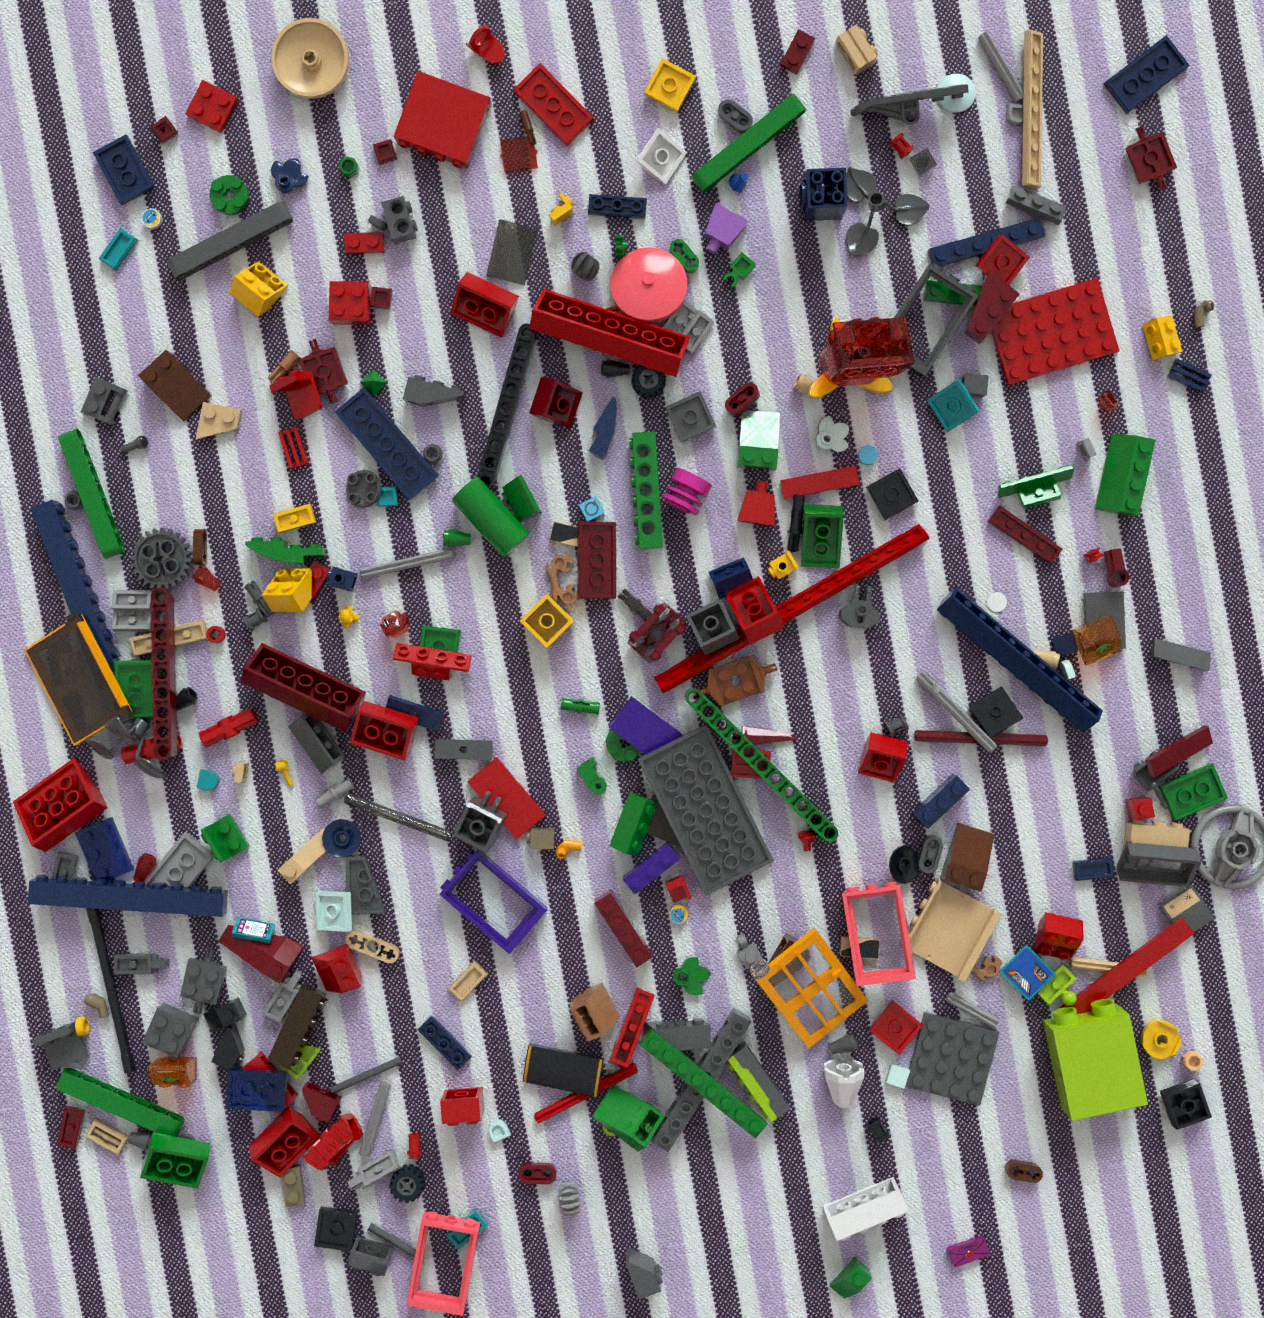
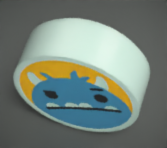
(152, 218)

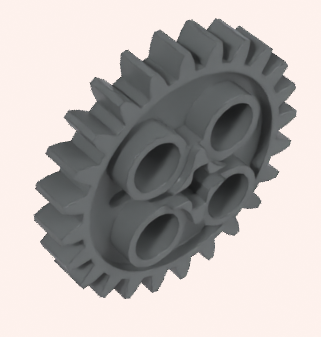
(145, 563)

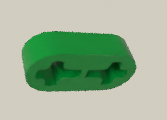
(687, 253)

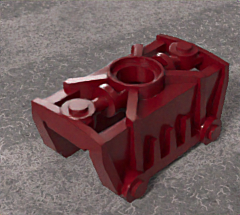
(666, 638)

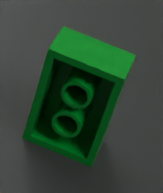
(175, 1160)

